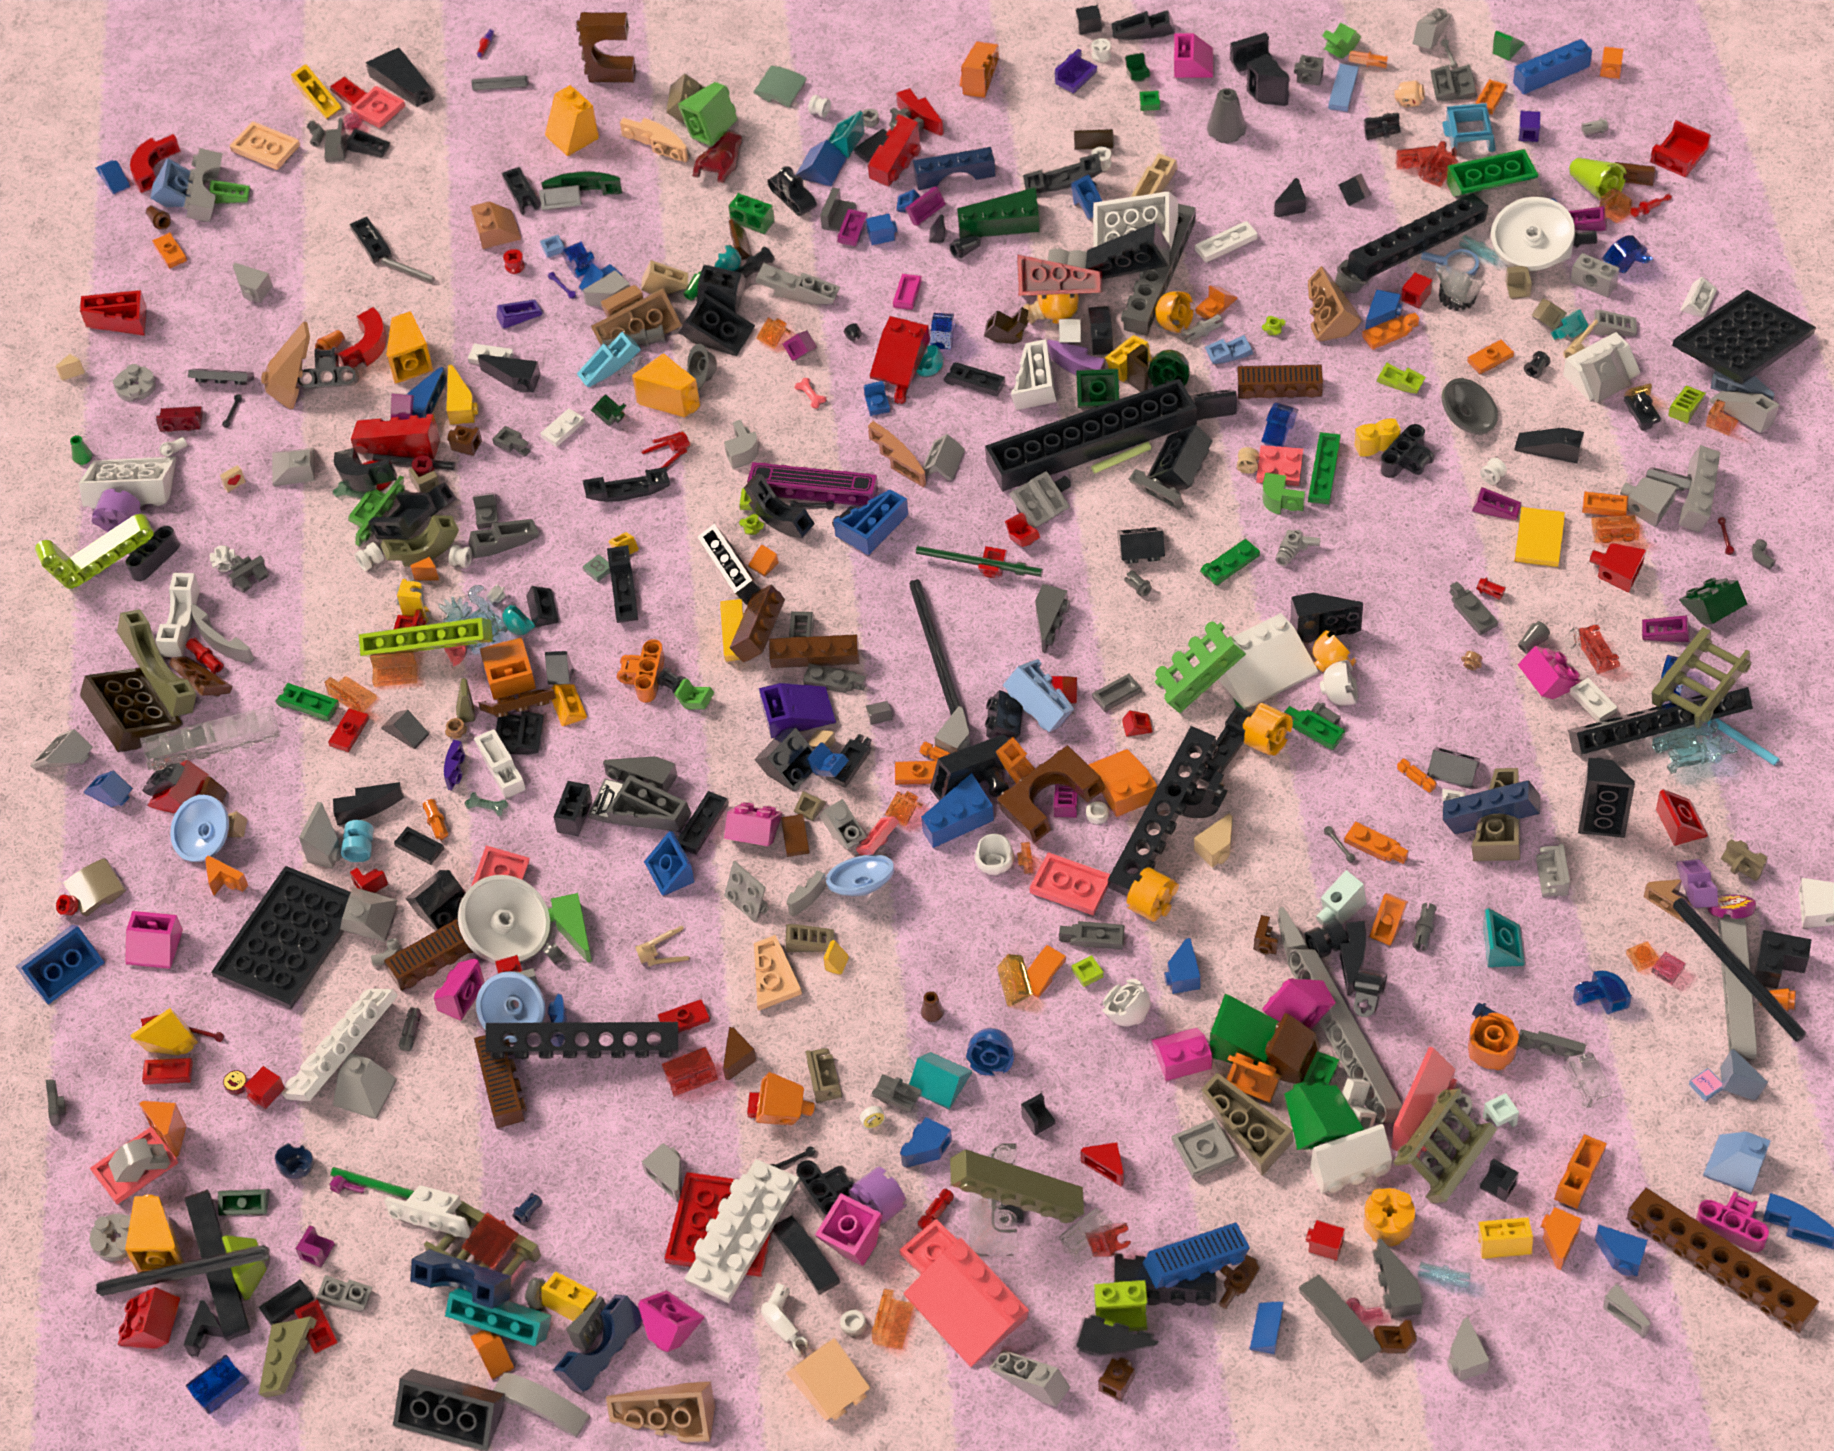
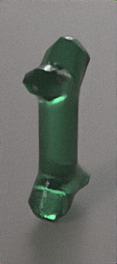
(343, 490)
(496, 806)

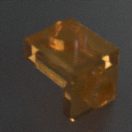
(772, 332)
(903, 807)

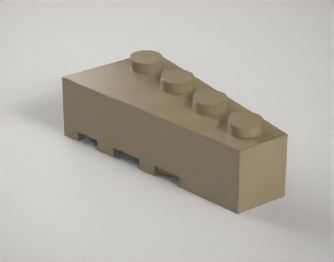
(1498, 833)
(1250, 1125)

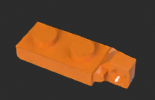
(1390, 330)
(1375, 843)

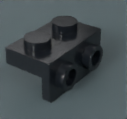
(1248, 49)
(1003, 715)

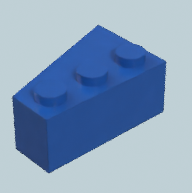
(872, 523)
(957, 813)

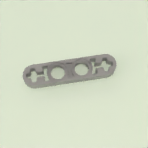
(1438, 1136)

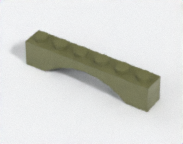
(137, 636)

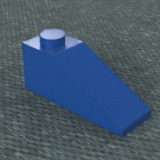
(428, 392)

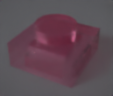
(1668, 967)

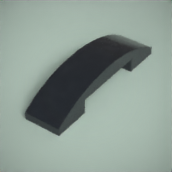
(1063, 177)
(626, 489)
(622, 584)
(1228, 743)

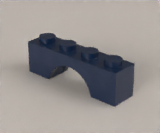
(932, 170)
(1516, 799)
(437, 1270)
(620, 1320)

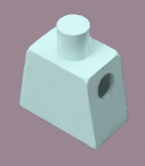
(1342, 899)

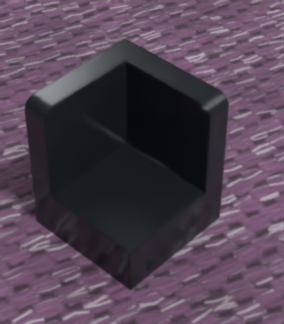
(1088, 19)
(1354, 189)
(441, 496)
(1036, 1114)
(1499, 1180)

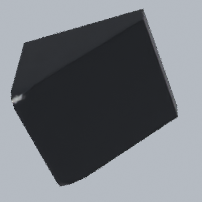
(937, 230)

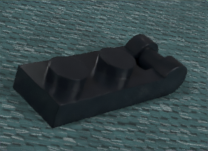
(370, 239)
(975, 379)

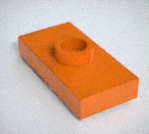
(1492, 95)
(169, 250)
(1490, 356)
(1604, 504)
(914, 772)

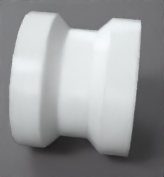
(1101, 50)
(819, 106)
(1105, 156)
(1493, 471)
(460, 556)

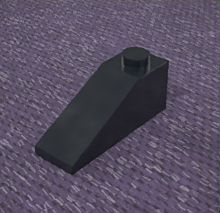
(1100, 330)
(515, 373)
(1552, 443)

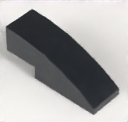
(1143, 26)
(366, 802)
(1353, 953)

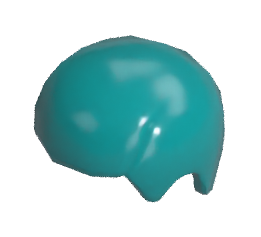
(730, 260)
(931, 362)
(517, 621)

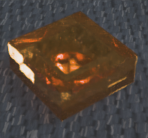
(1025, 858)
(1642, 956)

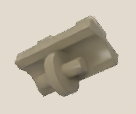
(1744, 860)

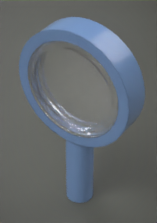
(1459, 259)

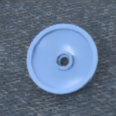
(191, 827)
(860, 875)
(496, 999)

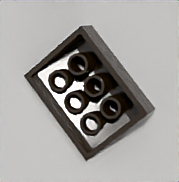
(126, 707)

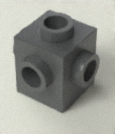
(1309, 70)

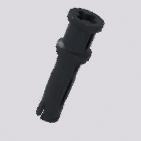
(755, 262)

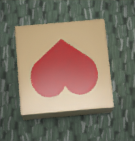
(232, 478)

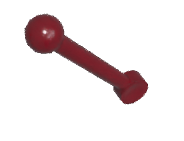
(1729, 549)
(218, 1036)

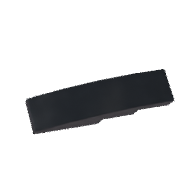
(805, 1255)

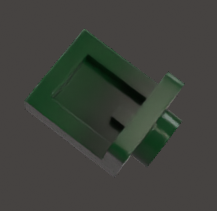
(1136, 67)
(608, 410)

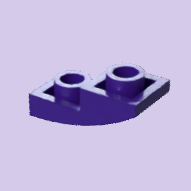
(453, 760)

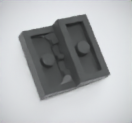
(1453, 83)

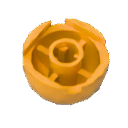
(1058, 306)
(1174, 306)
(1329, 651)

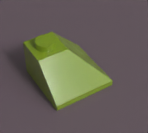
(246, 1275)

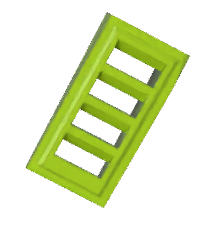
(1681, 413)

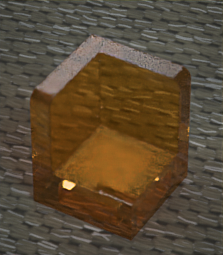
(1616, 205)
(1718, 421)

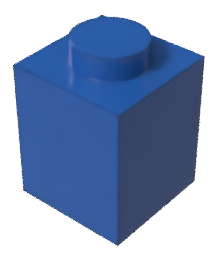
(881, 229)

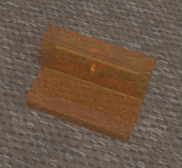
(394, 668)
(350, 693)
(891, 1321)

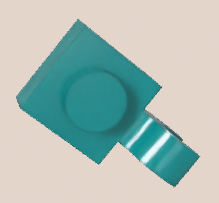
(1572, 325)

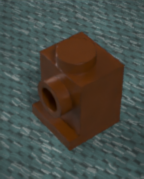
(464, 440)
(1115, 1385)

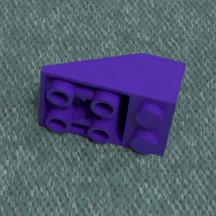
(795, 707)

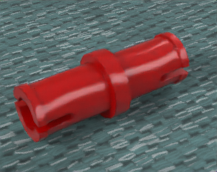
(204, 655)

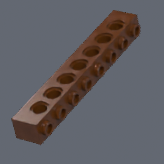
(1736, 1261)

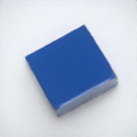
(906, 199)

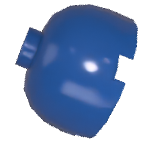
(989, 1048)

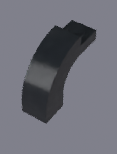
(362, 476)
(773, 511)
(1205, 800)

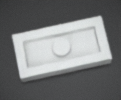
(488, 350)
(562, 427)
(1593, 700)

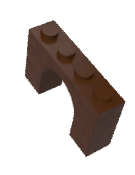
(598, 65)
(1063, 768)

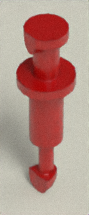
(1645, 207)

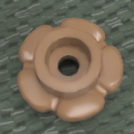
(1472, 660)
(453, 724)

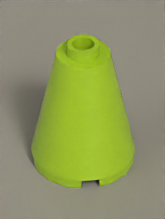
(1597, 175)

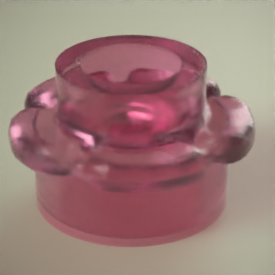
(352, 121)

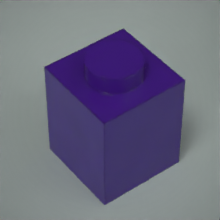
(1529, 126)

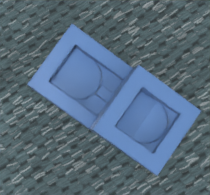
(1225, 352)

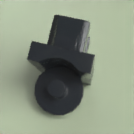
(1382, 126)
(1642, 410)

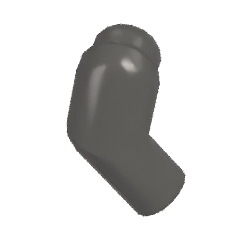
(316, 131)
(532, 1293)

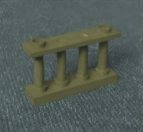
(1689, 660)
(1466, 1151)
(523, 1247)

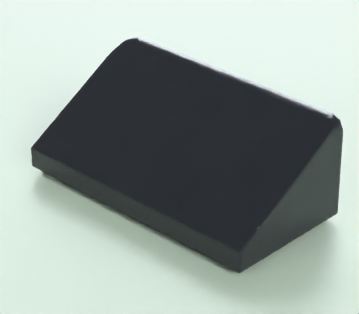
(541, 606)

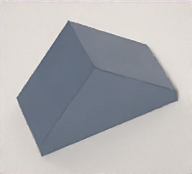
(1740, 1077)

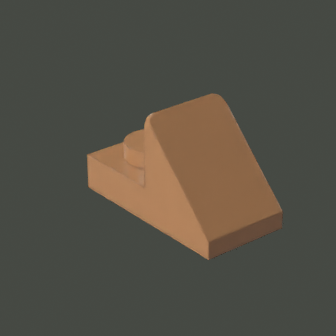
(1664, 895)

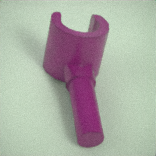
(338, 1183)

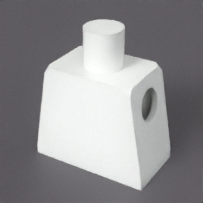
(1816, 903)

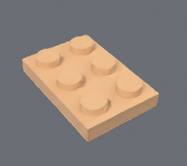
(264, 145)

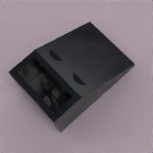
(1318, 613)
(1102, 1339)

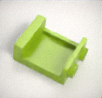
(1122, 1304)

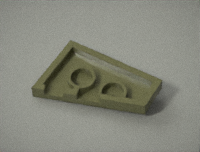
(282, 1350)

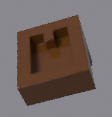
(1262, 941)

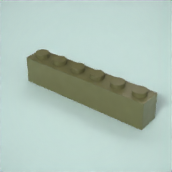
(1016, 1186)

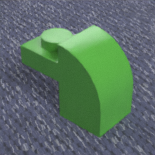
(1341, 41)
(1276, 496)

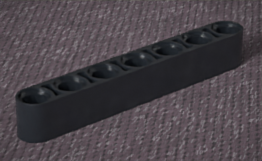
(221, 1282)

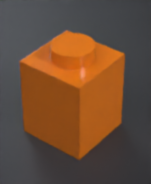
(1611, 62)

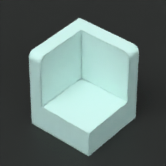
(1501, 1111)

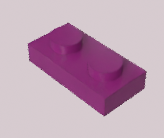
(925, 206)
(852, 227)

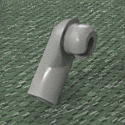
(393, 947)

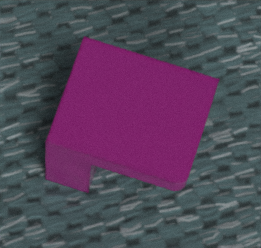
(799, 345)
(314, 1248)

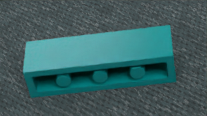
(506, 1319)

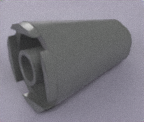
(1226, 119)

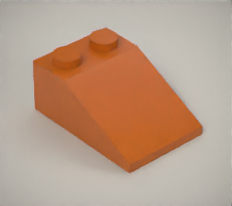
(1125, 782)

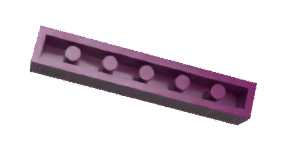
(817, 484)

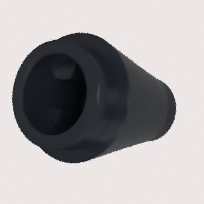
(963, 246)

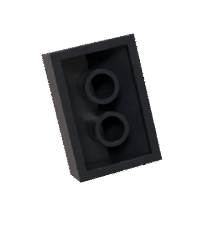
(1181, 458)

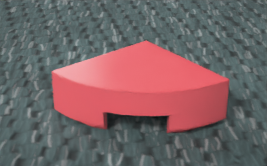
(456, 653)

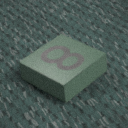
(597, 568)

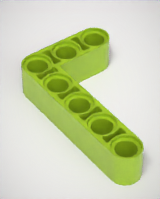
(97, 556)

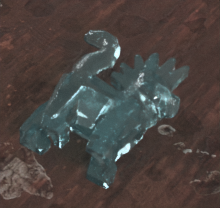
(457, 612)
(1689, 751)

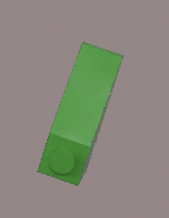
(570, 922)

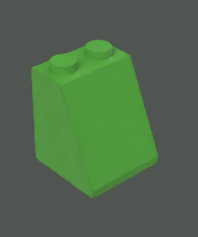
(708, 113)

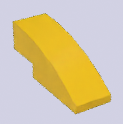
(730, 619)

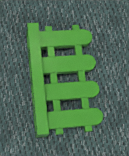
(1208, 671)

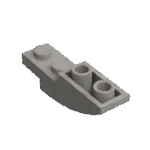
(802, 288)

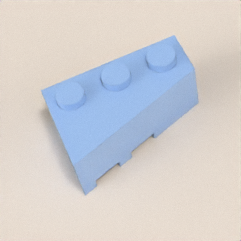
(1038, 695)

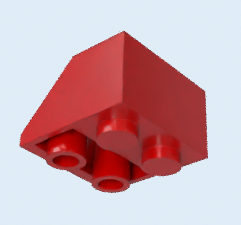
(149, 1319)

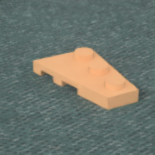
(773, 974)

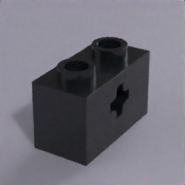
(573, 808)

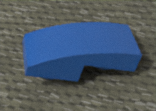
(557, 1014)

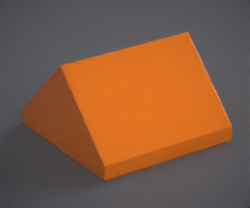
(166, 1122)

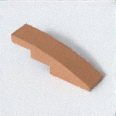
(900, 457)

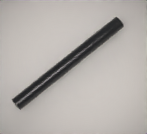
(408, 461)

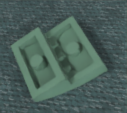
(780, 85)

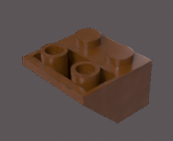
(1292, 1049)

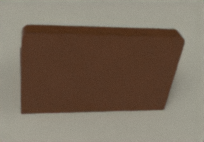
(1638, 174)

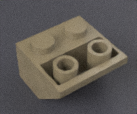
(679, 91)

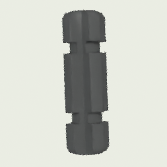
(410, 1029)

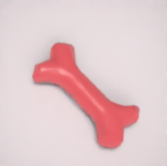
(805, 386)

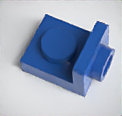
(876, 398)

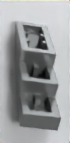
(1339, 1318)

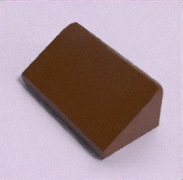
(739, 239)

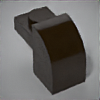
(1007, 329)

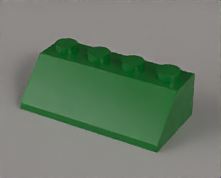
(1490, 172)

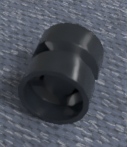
(1327, 938)

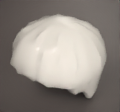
(994, 854)

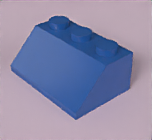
(60, 964)

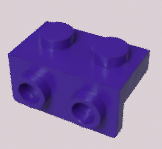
(1074, 72)

